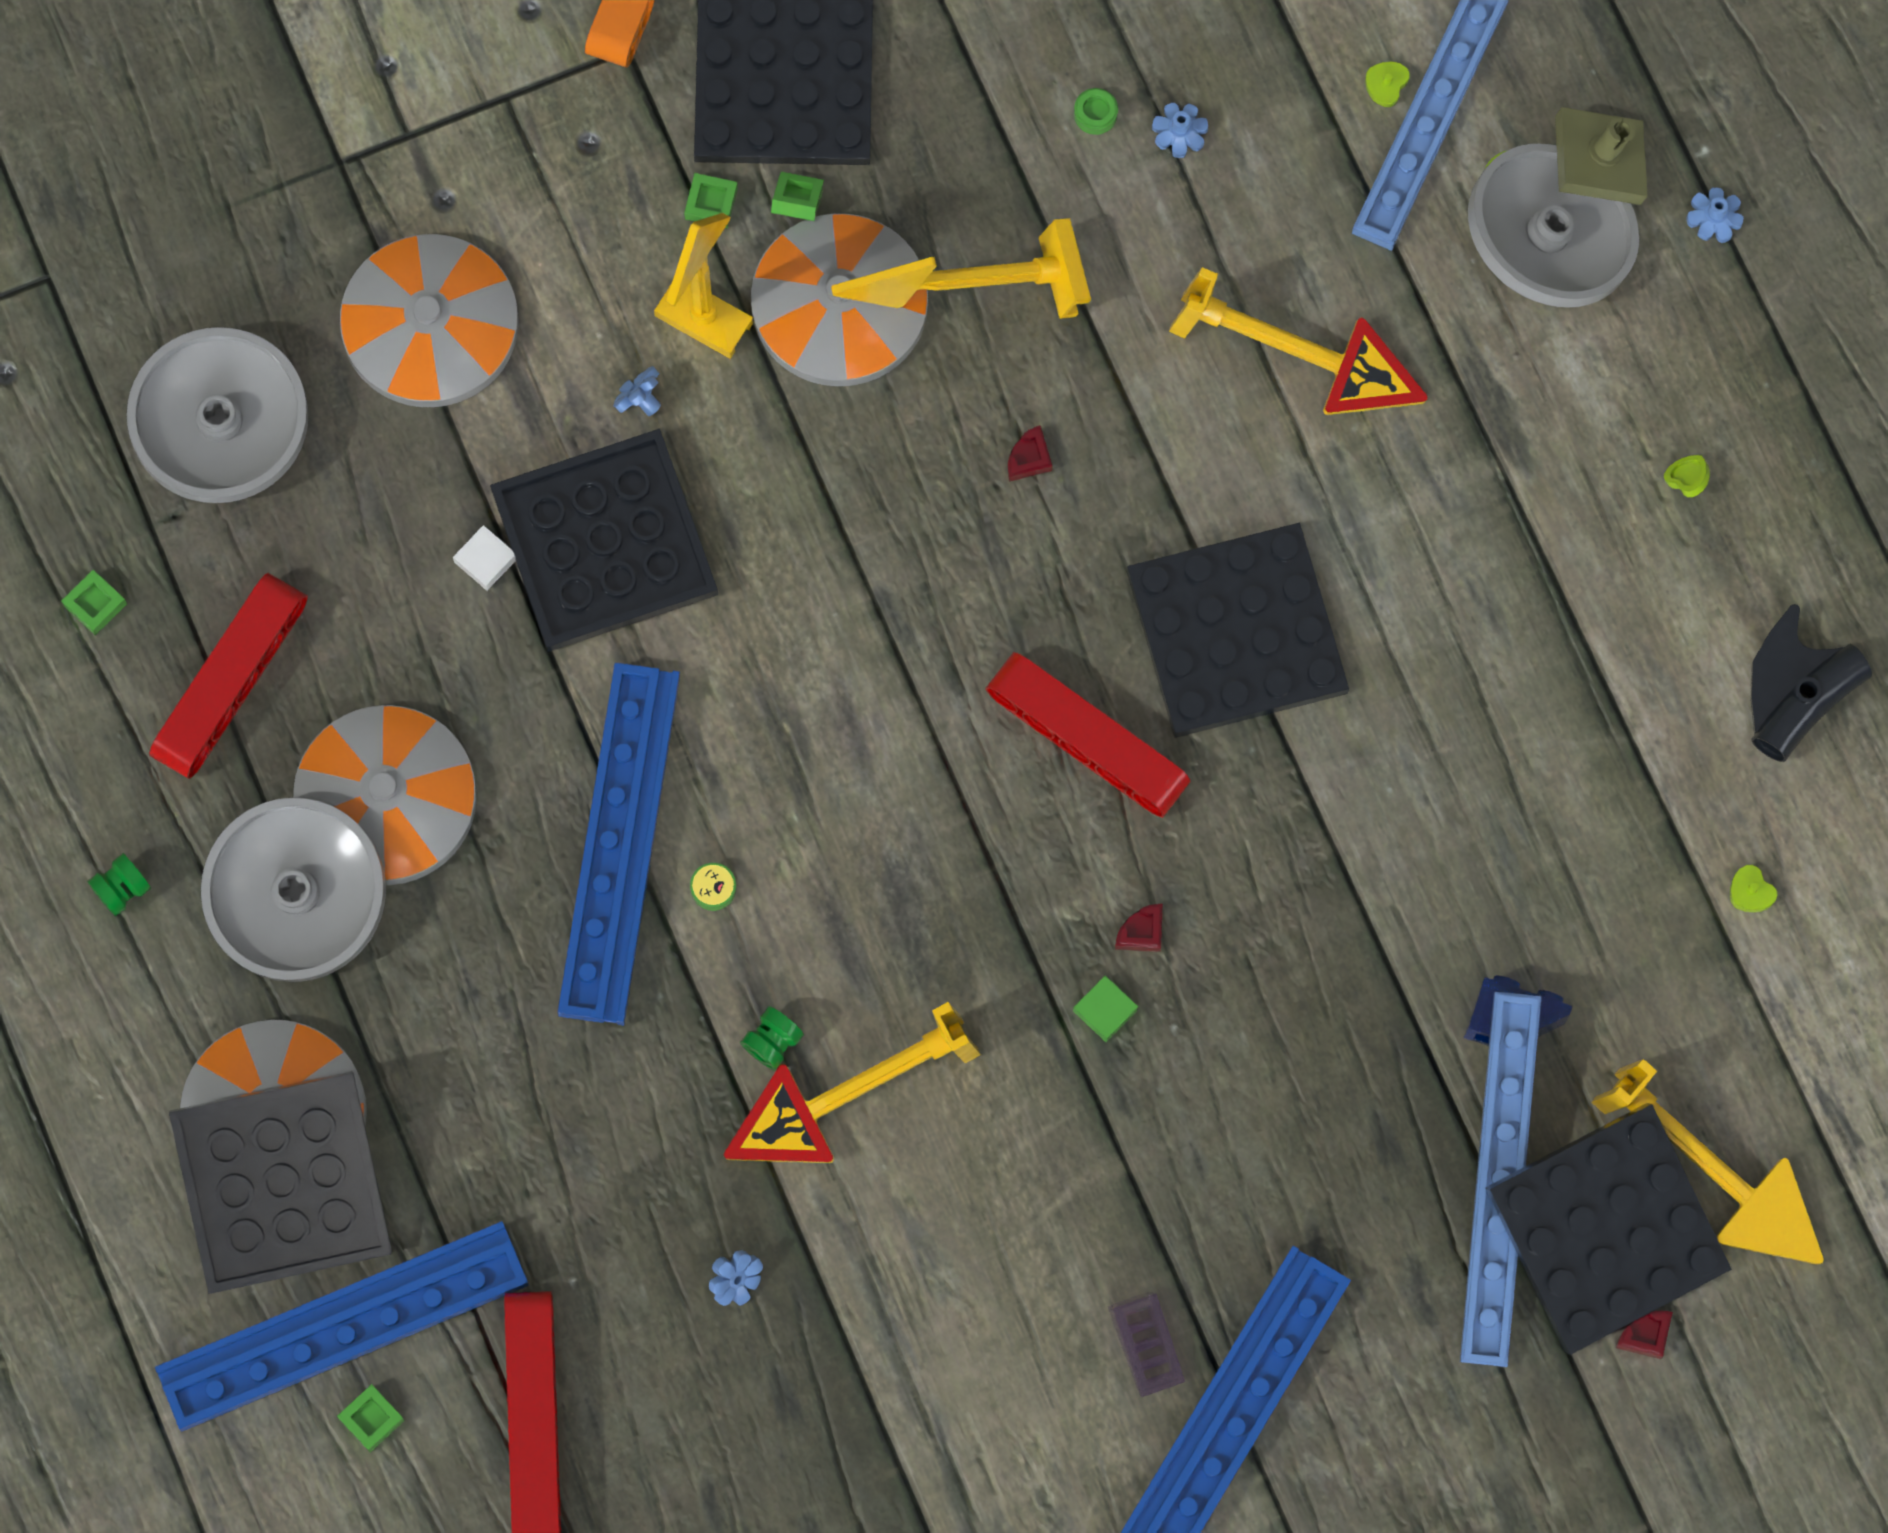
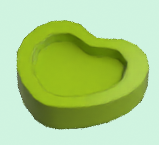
(1385, 81)
(1688, 475)
(1750, 891)

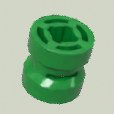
(119, 884)
(772, 1038)

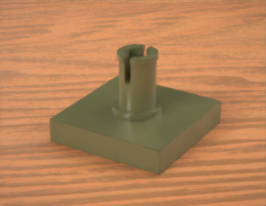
(1601, 156)

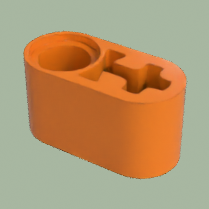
(618, 30)

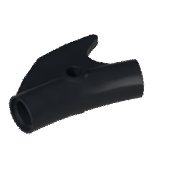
(1787, 670)

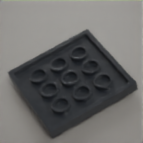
(784, 82)
(604, 540)
(1237, 630)
(280, 1182)
(1608, 1228)

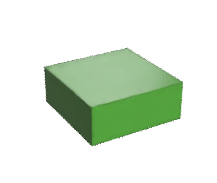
(797, 196)
(710, 197)
(94, 602)
(1105, 1008)
(370, 1418)

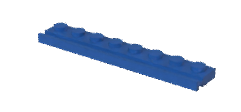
(619, 844)
(341, 1326)
(1240, 1398)

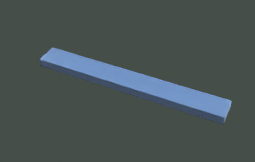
(1428, 121)
(1500, 1154)

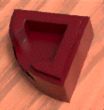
(1029, 456)
(1142, 930)
(1647, 1334)

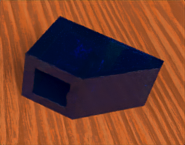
(1552, 1009)

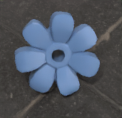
(1180, 129)
(1715, 215)
(639, 393)
(735, 1278)

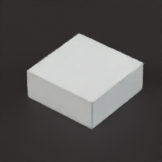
(484, 558)

